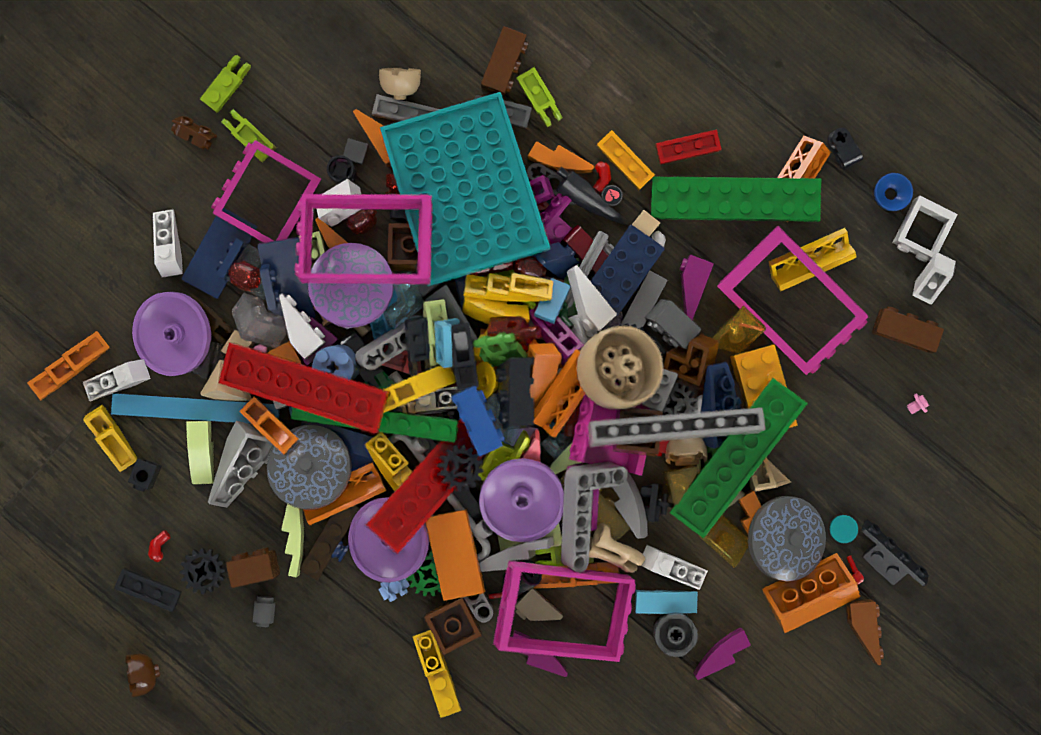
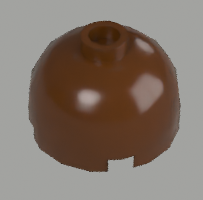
(141, 674)

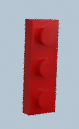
(688, 147)

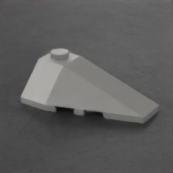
(241, 458)

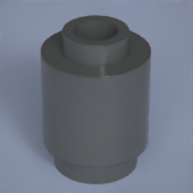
(264, 611)

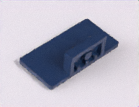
(216, 255)
(626, 267)
(279, 276)

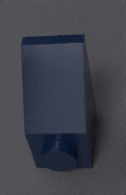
(558, 259)

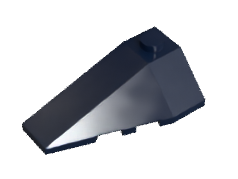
(718, 396)
(355, 443)

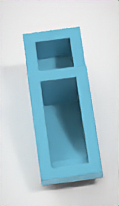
(665, 601)

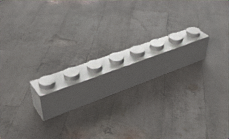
(675, 427)

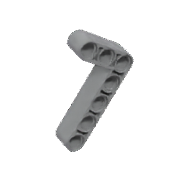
(578, 505)

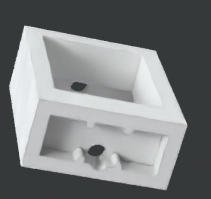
(934, 210)

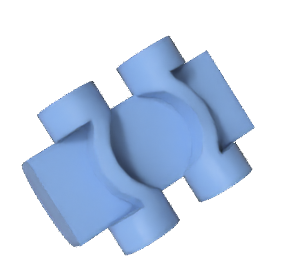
(389, 590)

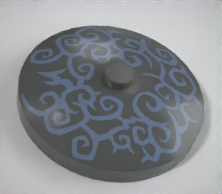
(312, 470)
(786, 538)

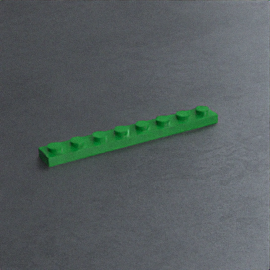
(398, 423)

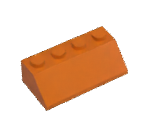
(814, 595)

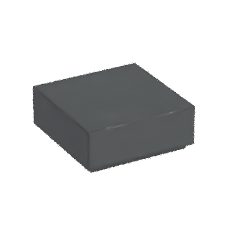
(355, 151)

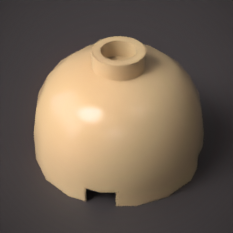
(399, 81)
(686, 451)

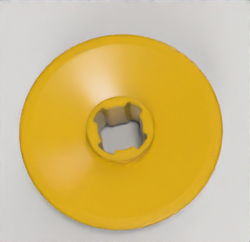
(486, 379)

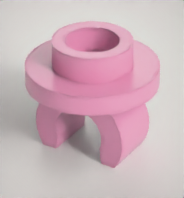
(920, 403)

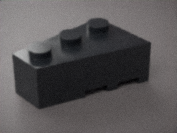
(514, 393)

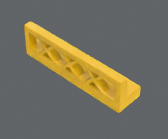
(827, 258)

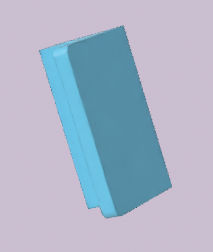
(443, 341)

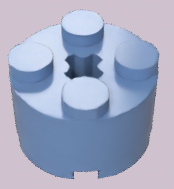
(340, 356)

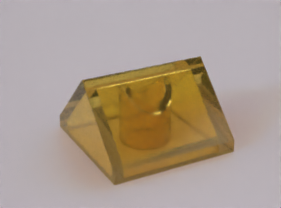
(739, 331)
(678, 481)
(727, 541)

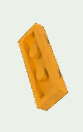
(625, 160)

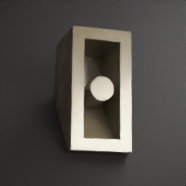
(536, 607)

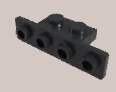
(889, 558)

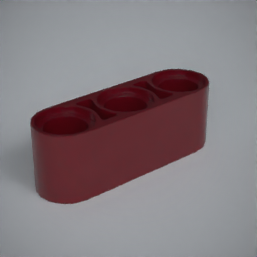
(580, 243)

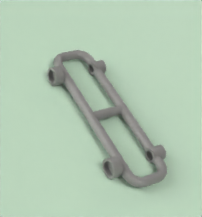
(479, 530)

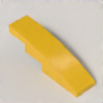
(512, 288)

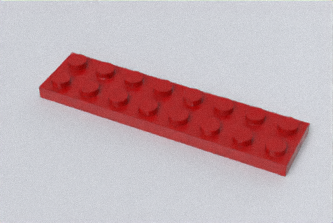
(303, 387)
(417, 496)

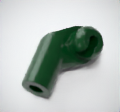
(563, 315)

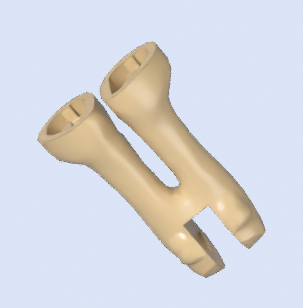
(623, 556)

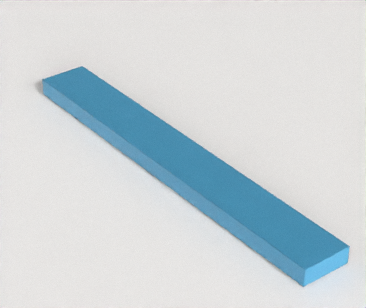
(181, 408)

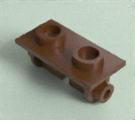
(201, 134)

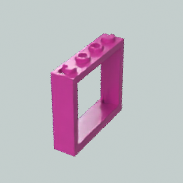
(239, 169)

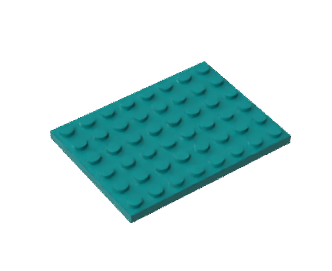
(476, 184)

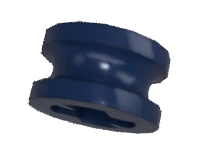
(340, 551)

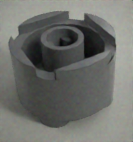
(683, 642)

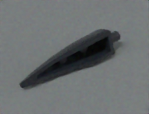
(586, 197)

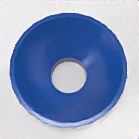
(903, 190)

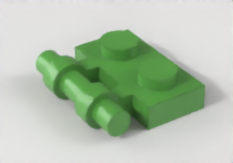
(499, 354)

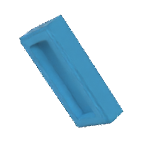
(550, 309)

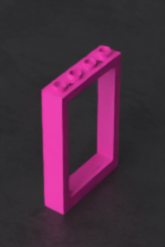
(345, 201)
(754, 258)
(618, 625)

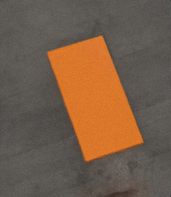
(455, 555)

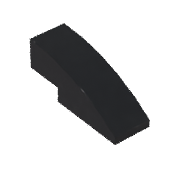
(463, 357)

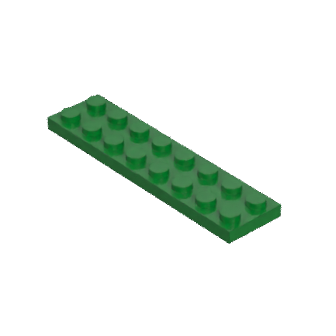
(736, 198)
(737, 460)

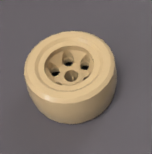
(629, 349)

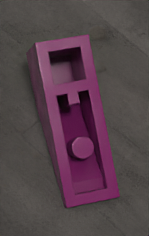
(693, 281)
(559, 335)

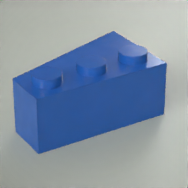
(478, 420)

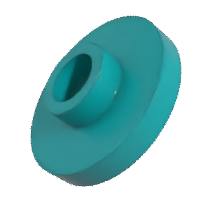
(843, 529)

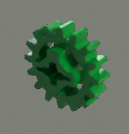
(423, 580)

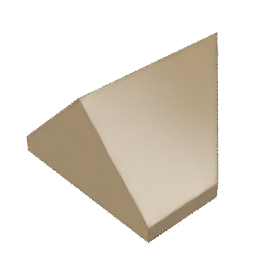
(222, 392)
(767, 477)

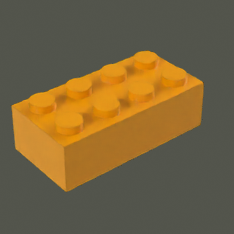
(754, 372)

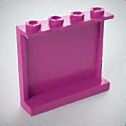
(580, 448)

